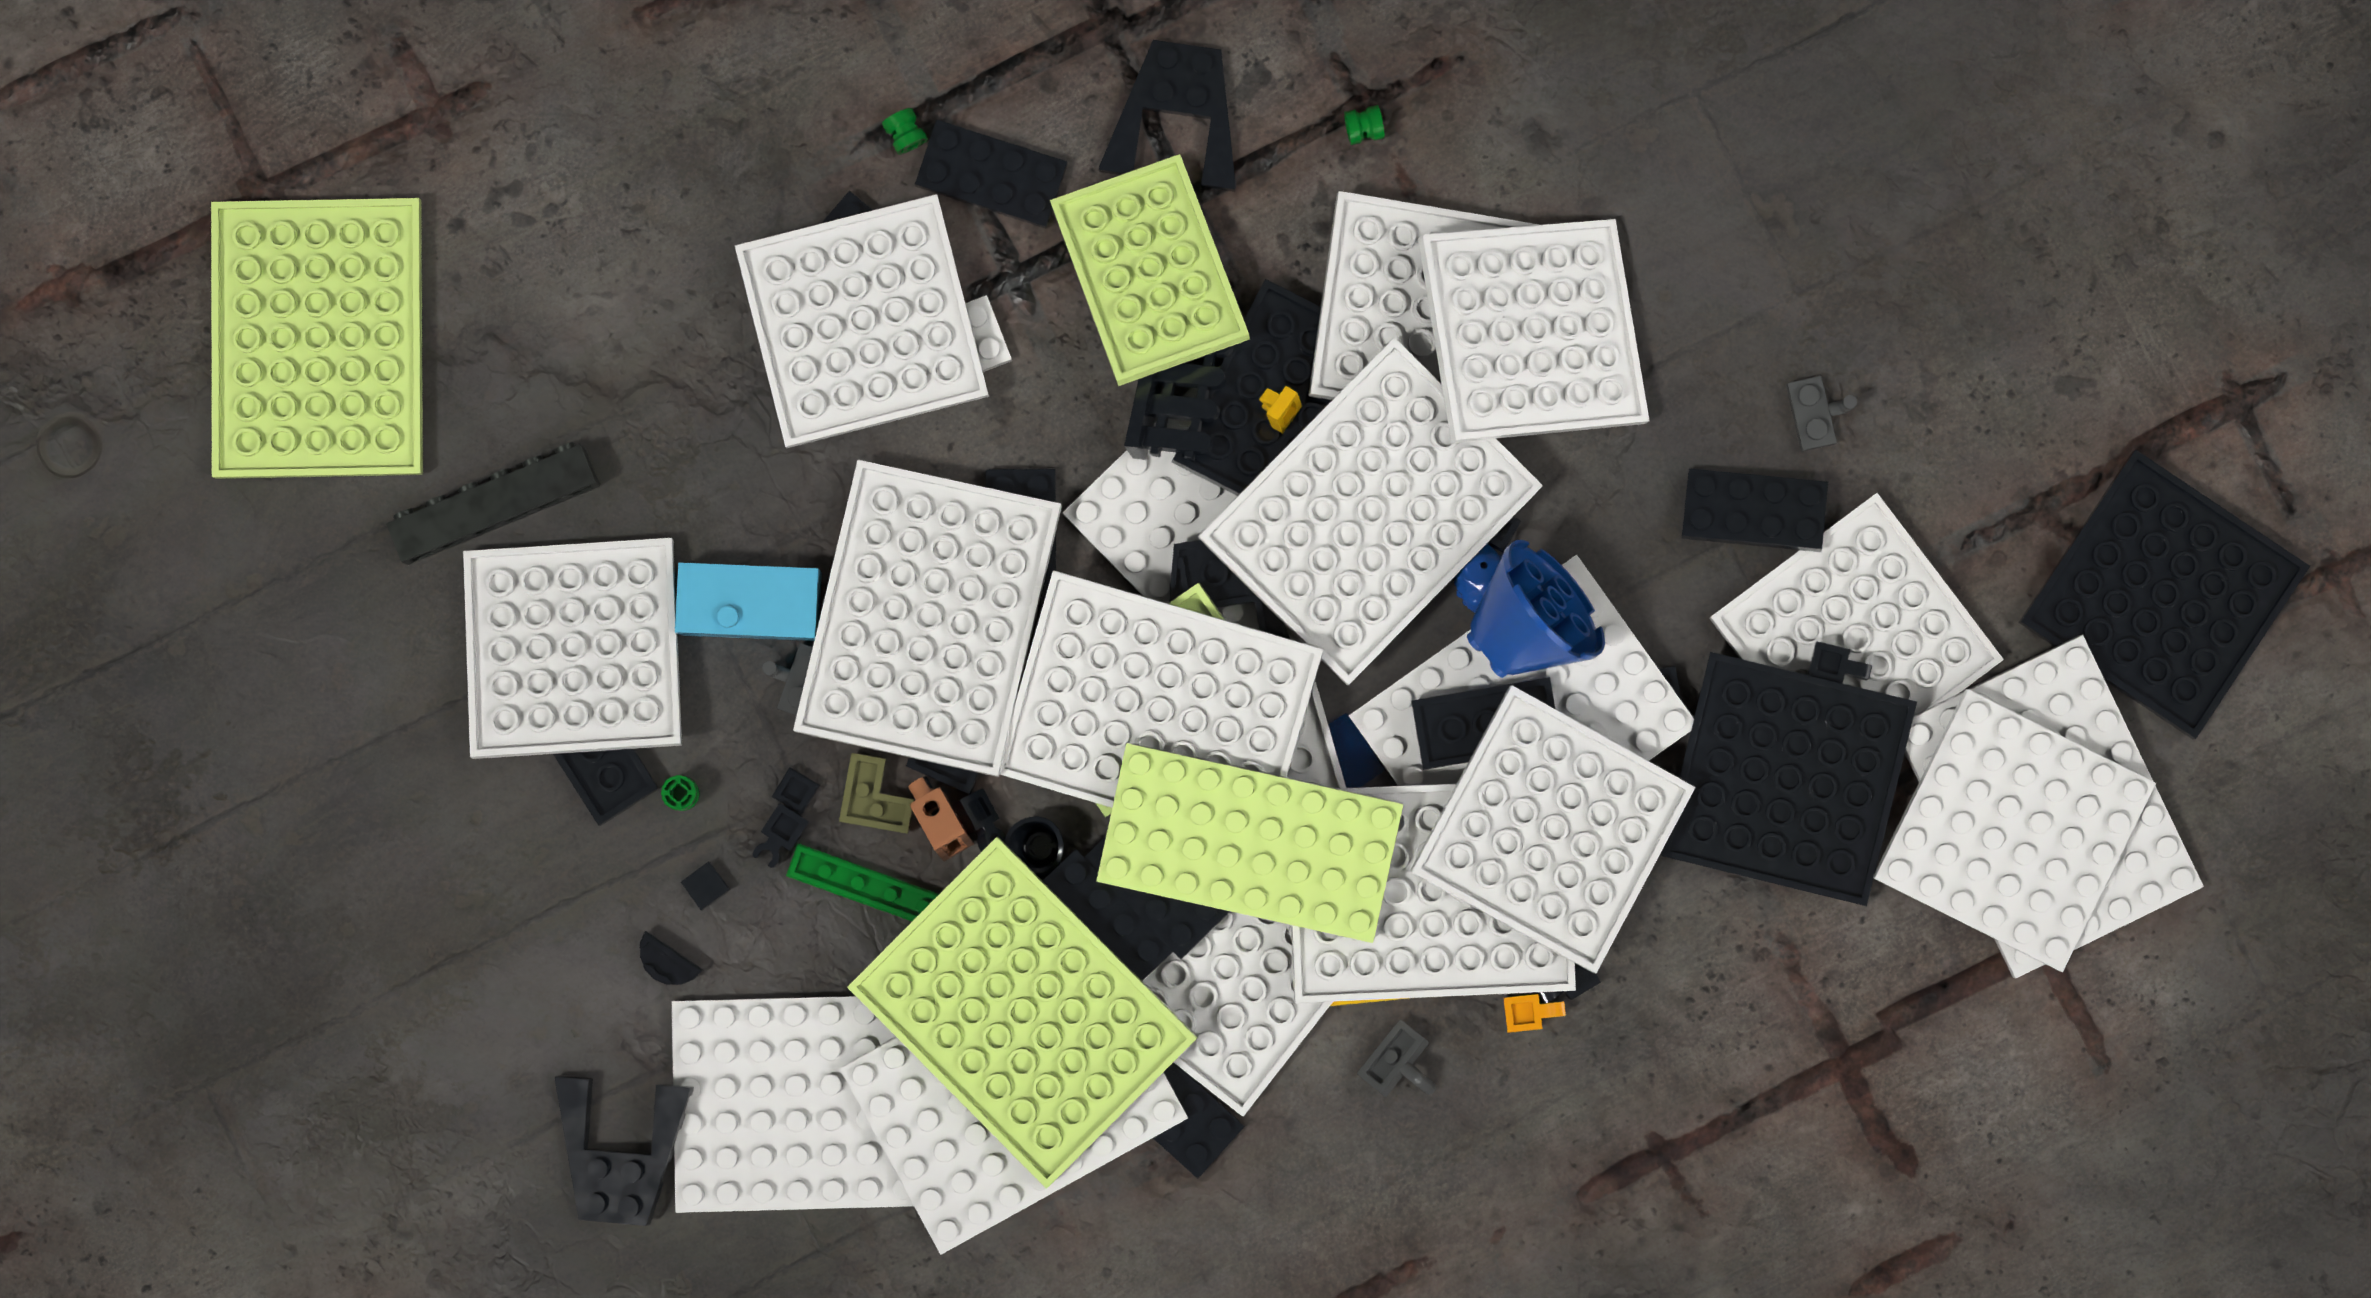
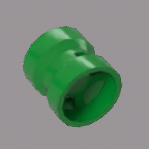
(1364, 125)
(904, 131)
(686, 792)

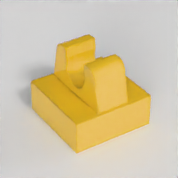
(1280, 407)

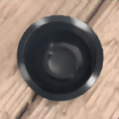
(1037, 844)

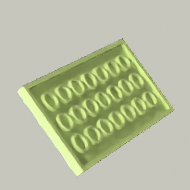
(1250, 842)

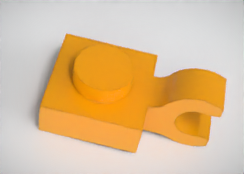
(1525, 1012)

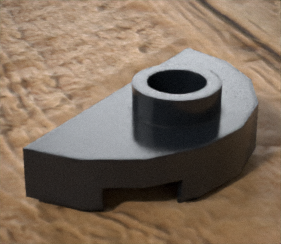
(665, 963)

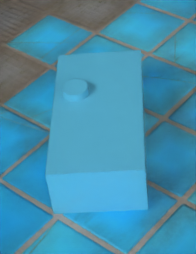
(748, 601)

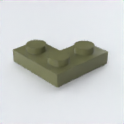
(863, 798)

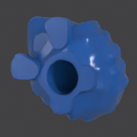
(1475, 577)

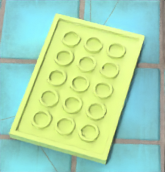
(1149, 270)

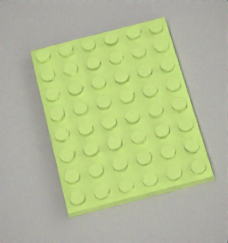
(316, 338)
(1022, 1012)

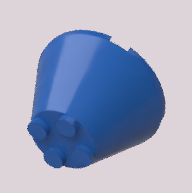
(1533, 615)

